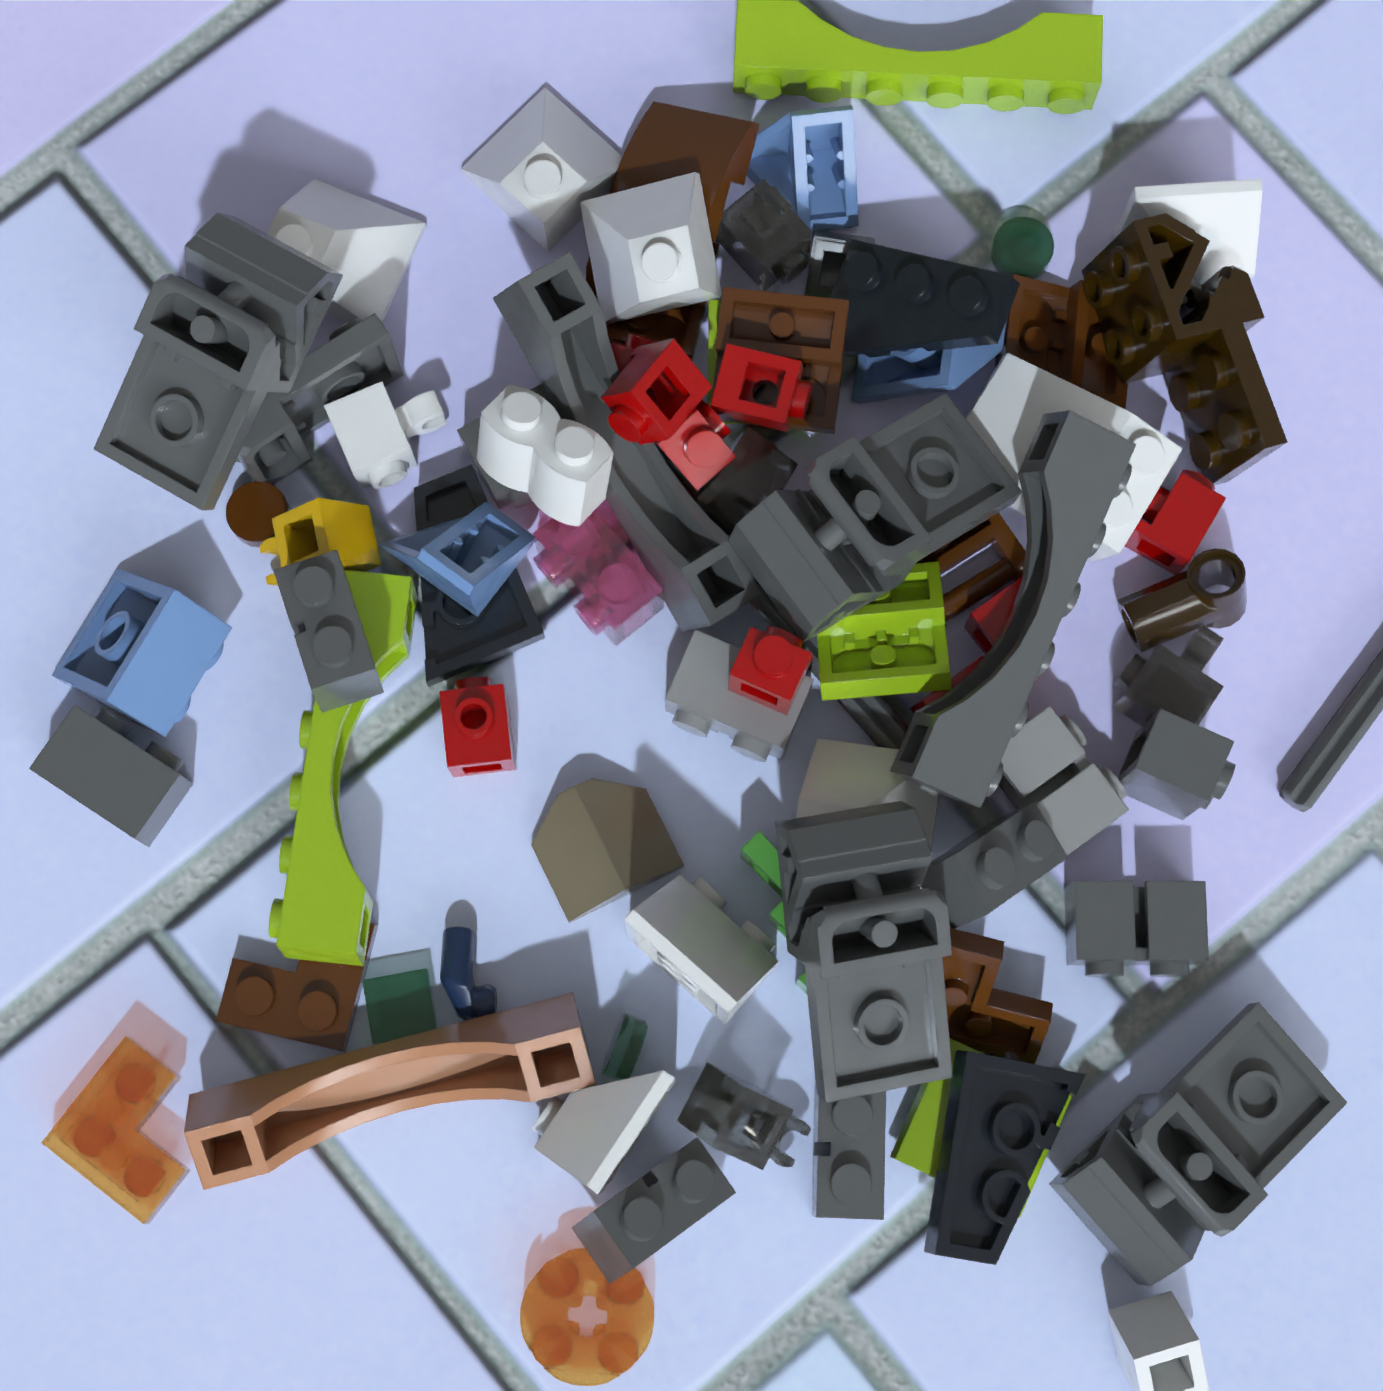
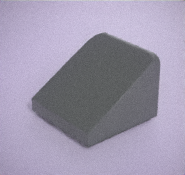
(827, 259)

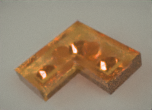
(104, 1135)

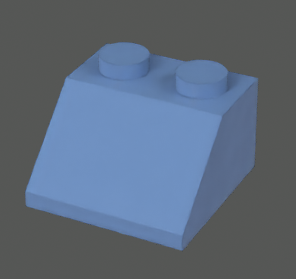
(143, 651)

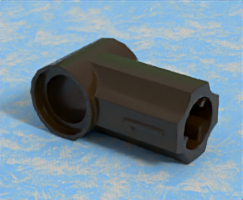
(1183, 604)

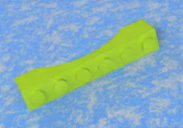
(1041, 64)
(324, 900)

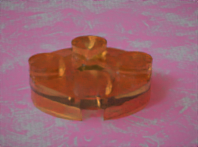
(558, 1341)

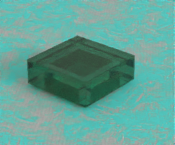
(399, 1005)

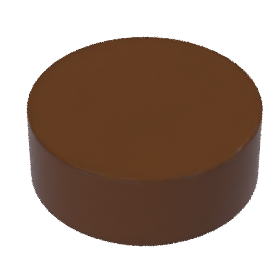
(252, 509)

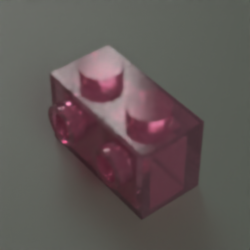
(601, 573)

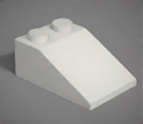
(1010, 413)
(701, 945)

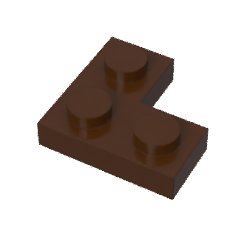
(303, 1006)
(987, 1016)

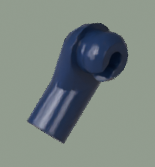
(457, 976)

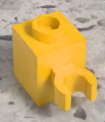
(322, 528)

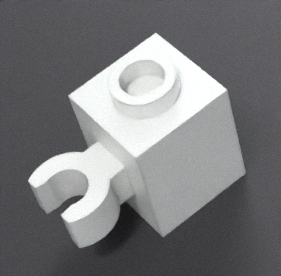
(377, 434)
(1158, 1345)

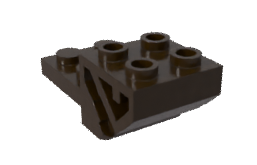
(1191, 333)

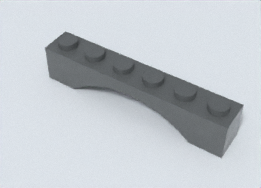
(571, 354)
(1067, 491)

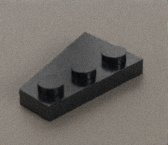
(919, 301)
(452, 634)
(991, 1141)

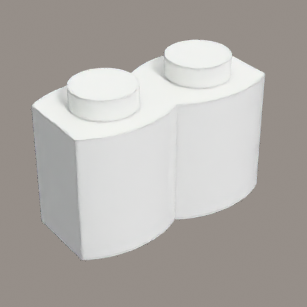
(539, 453)

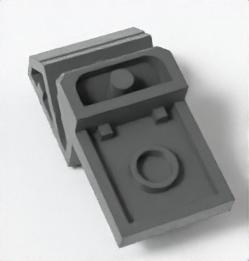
(213, 356)
(352, 360)
(871, 515)
(867, 947)
(1199, 1147)

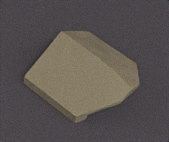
(602, 845)

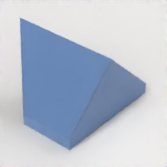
(812, 165)
(465, 555)

